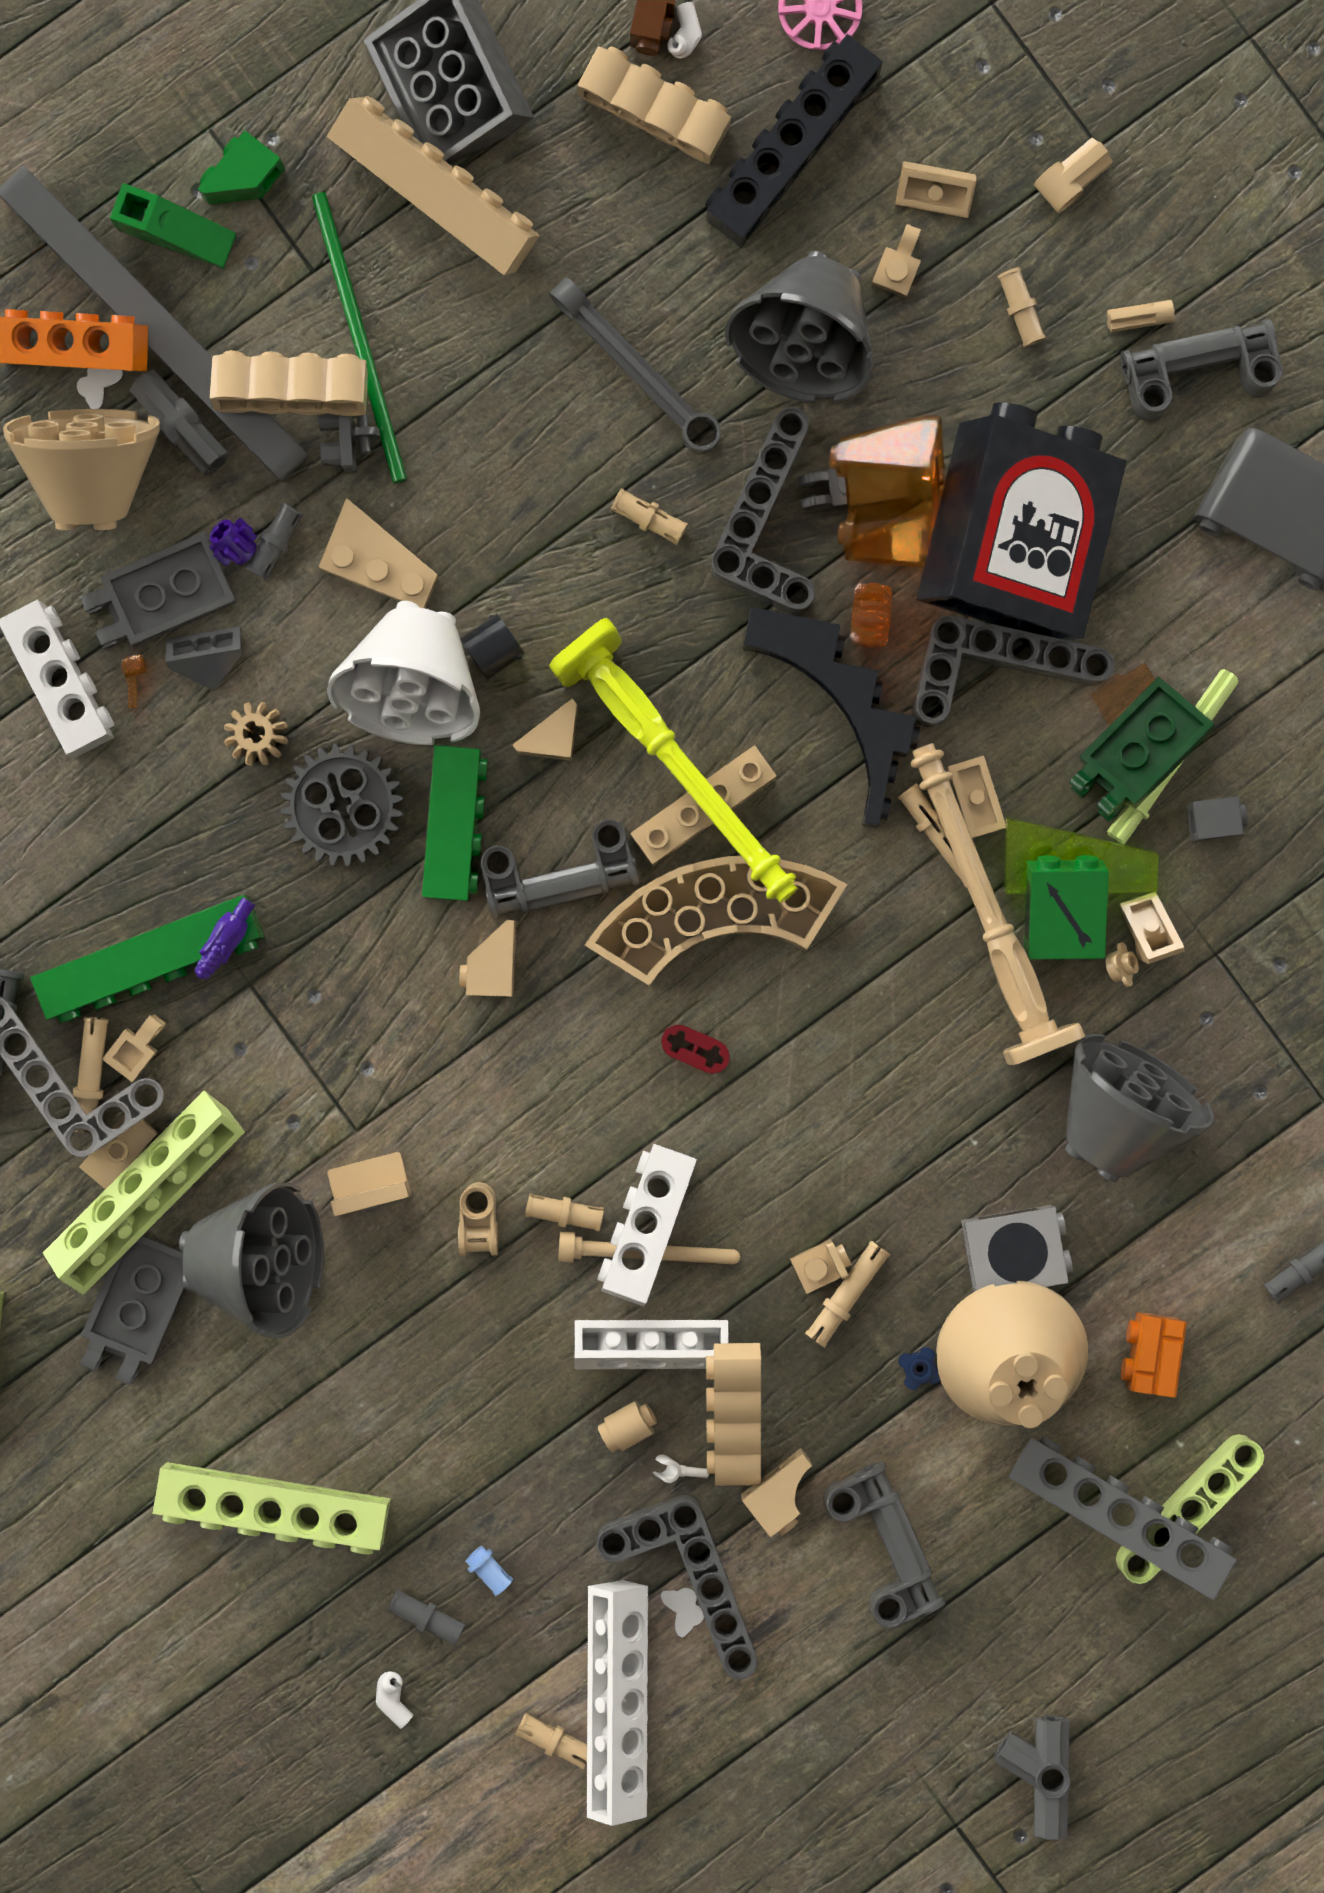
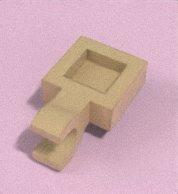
(897, 267)
(132, 1051)

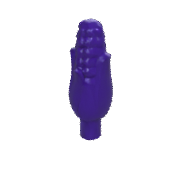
(224, 939)

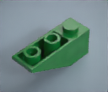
(171, 226)

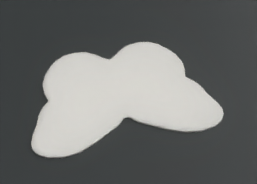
(93, 385)
(684, 1605)

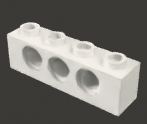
(22, 631)
(676, 1172)
(647, 1343)

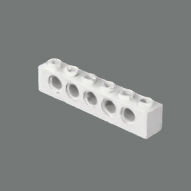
(617, 1702)

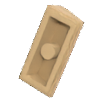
(935, 189)

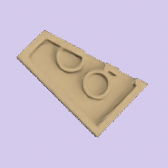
(375, 559)

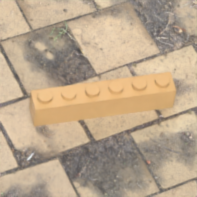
(433, 184)

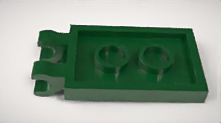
(1141, 748)

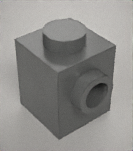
(1216, 818)

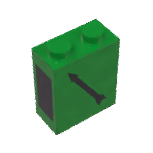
(1066, 908)

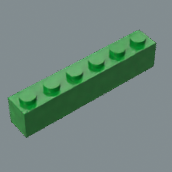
(135, 963)

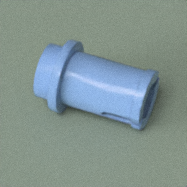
(488, 1570)

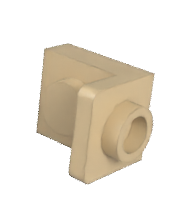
(821, 1265)

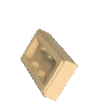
(119, 1153)

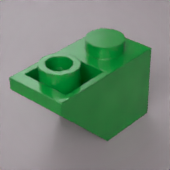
(242, 173)

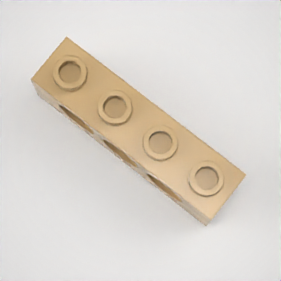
(686, 818)

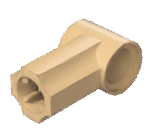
(1066, 180)

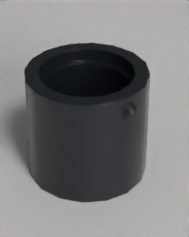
(492, 646)

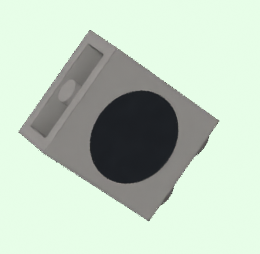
(1017, 1248)

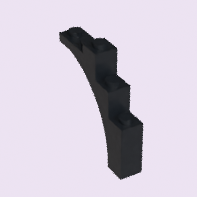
(811, 648)

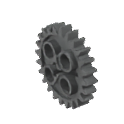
(311, 818)

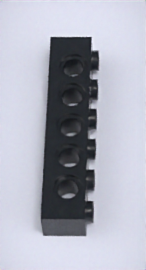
(844, 59)

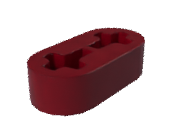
(691, 1057)

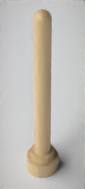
(573, 1247)

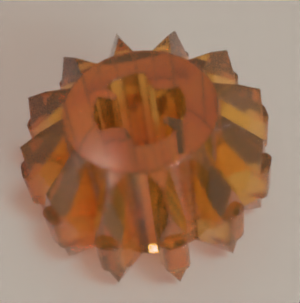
(871, 614)

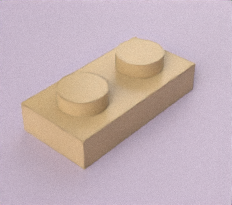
(976, 797)

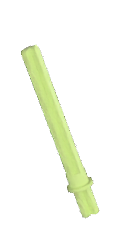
(1209, 705)

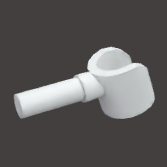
(675, 1470)

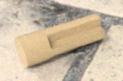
(1140, 316)

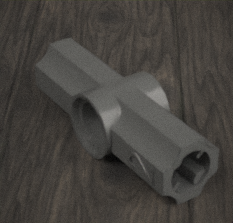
(179, 422)

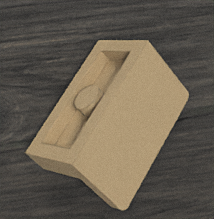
(368, 1183)

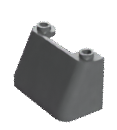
(1271, 500)

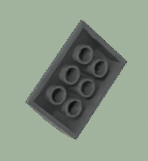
(449, 76)

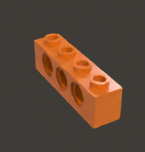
(125, 351)

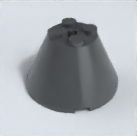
(805, 332)
(1128, 1108)
(258, 1259)

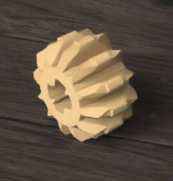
(243, 728)

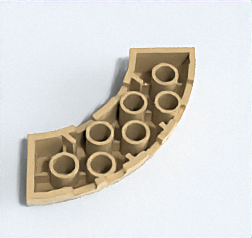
(707, 903)

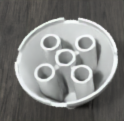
(408, 679)

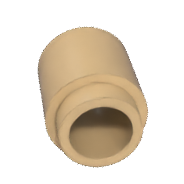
(627, 1426)

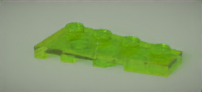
(1128, 866)

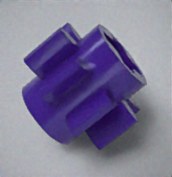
(233, 542)

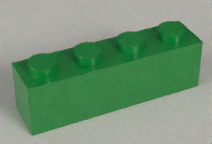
(452, 823)

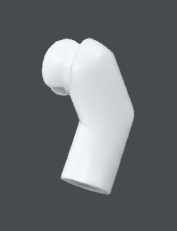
(688, 34)
(388, 1699)

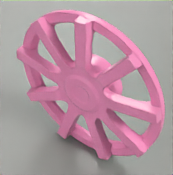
(819, 14)

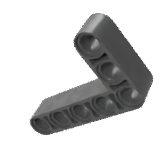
(757, 516)
(1001, 656)
(698, 1570)

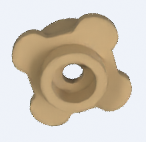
(1122, 965)

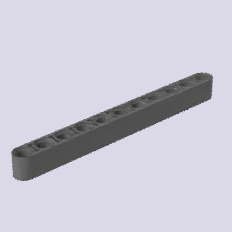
(129, 298)

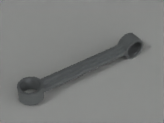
(579, 309)

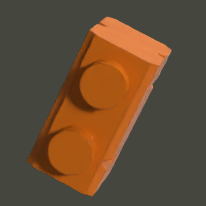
(1154, 1354)

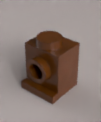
(651, 25)

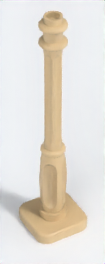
(1006, 953)

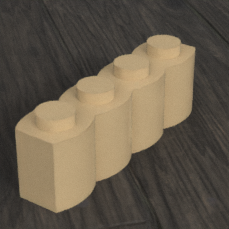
(654, 105)
(289, 384)
(736, 1414)

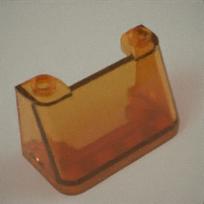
(891, 490)

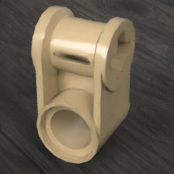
(478, 1223)

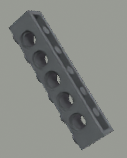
(1031, 1473)

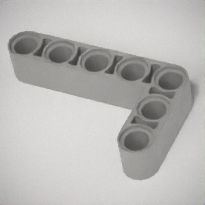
(56, 1088)

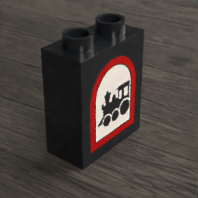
(1022, 524)

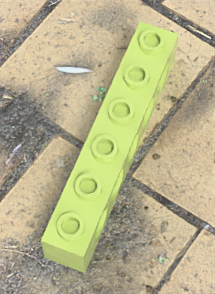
(143, 1193)
(368, 1510)

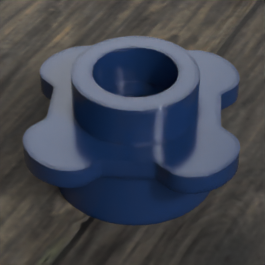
(911, 1361)

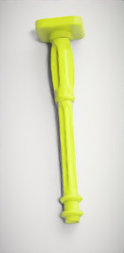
(591, 659)

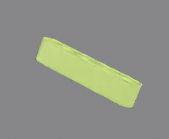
(1197, 1489)

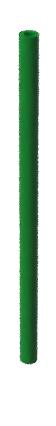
(359, 336)

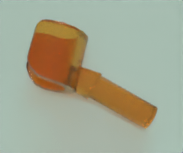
(131, 667)

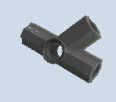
(1031, 1762)

